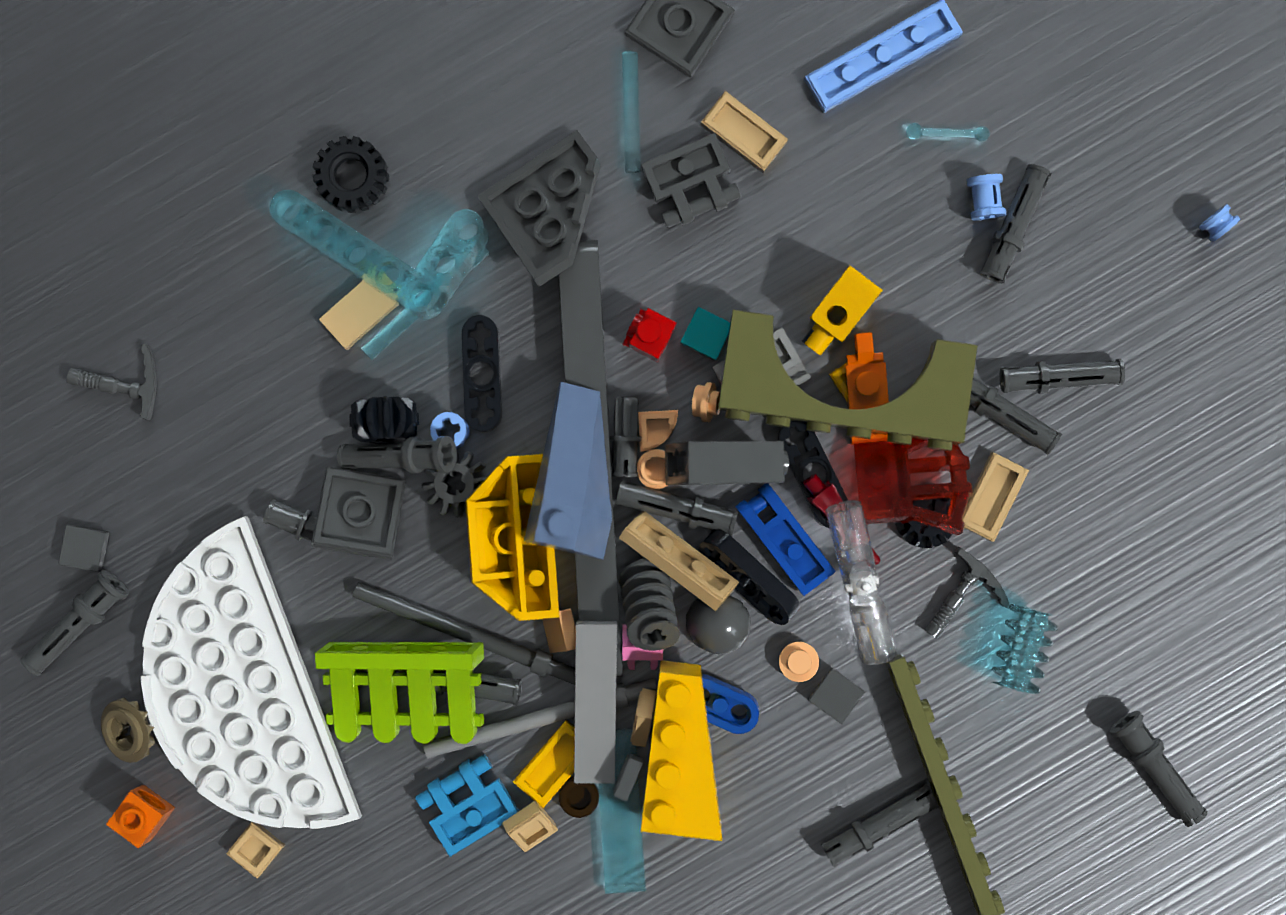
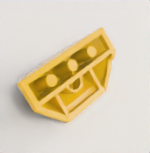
(502, 565)

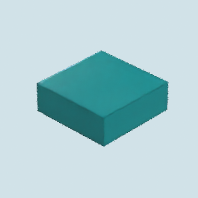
(706, 333)

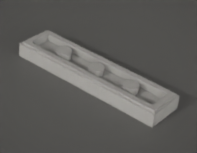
(595, 702)

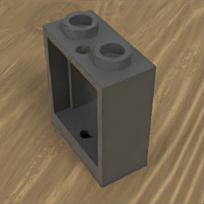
(725, 462)

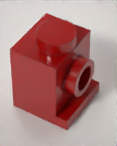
(649, 333)

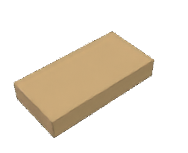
(744, 131)
(357, 313)
(993, 496)

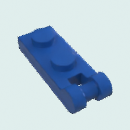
(786, 540)

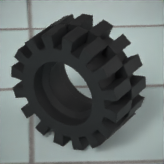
(337, 154)

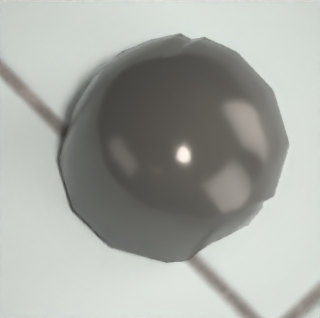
(721, 629)

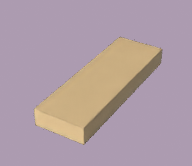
(679, 560)

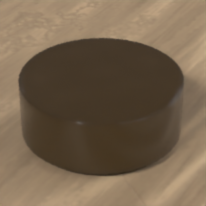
(578, 798)

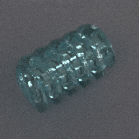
(1024, 649)

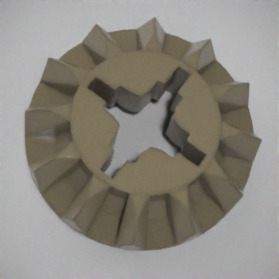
(114, 725)

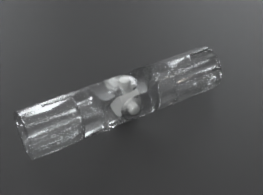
(866, 606)

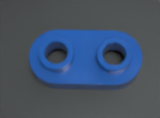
(723, 699)

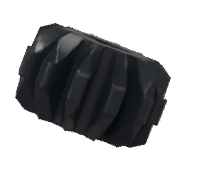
(383, 419)

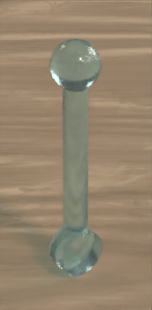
(914, 132)

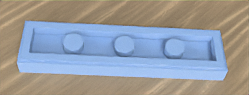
(883, 55)

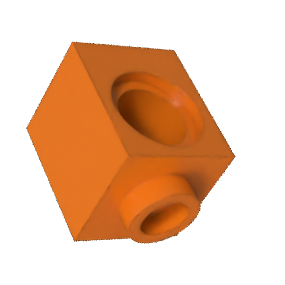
(140, 816)

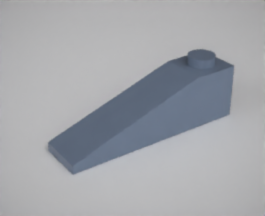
(572, 485)

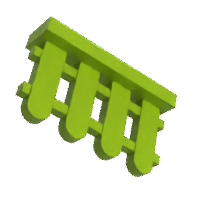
(420, 661)

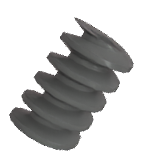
(648, 606)

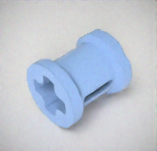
(986, 197)
(439, 424)

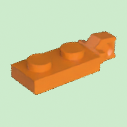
(866, 380)

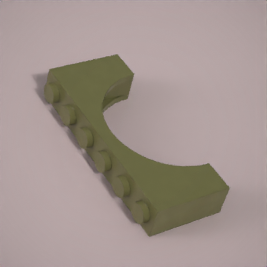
(929, 410)

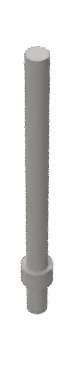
(532, 720)

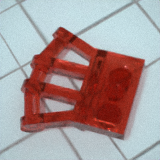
(887, 490)

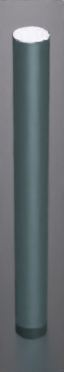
(404, 320)

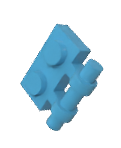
(473, 816)

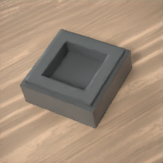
(83, 548)
(836, 695)
(627, 776)

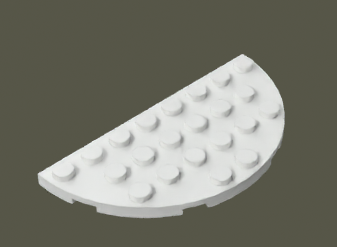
(235, 691)

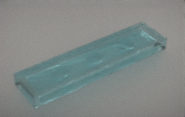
(622, 828)

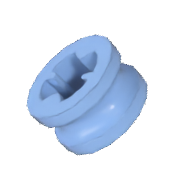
(1219, 223)

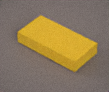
(549, 766)

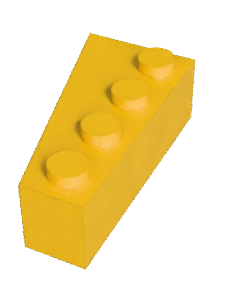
(680, 770)

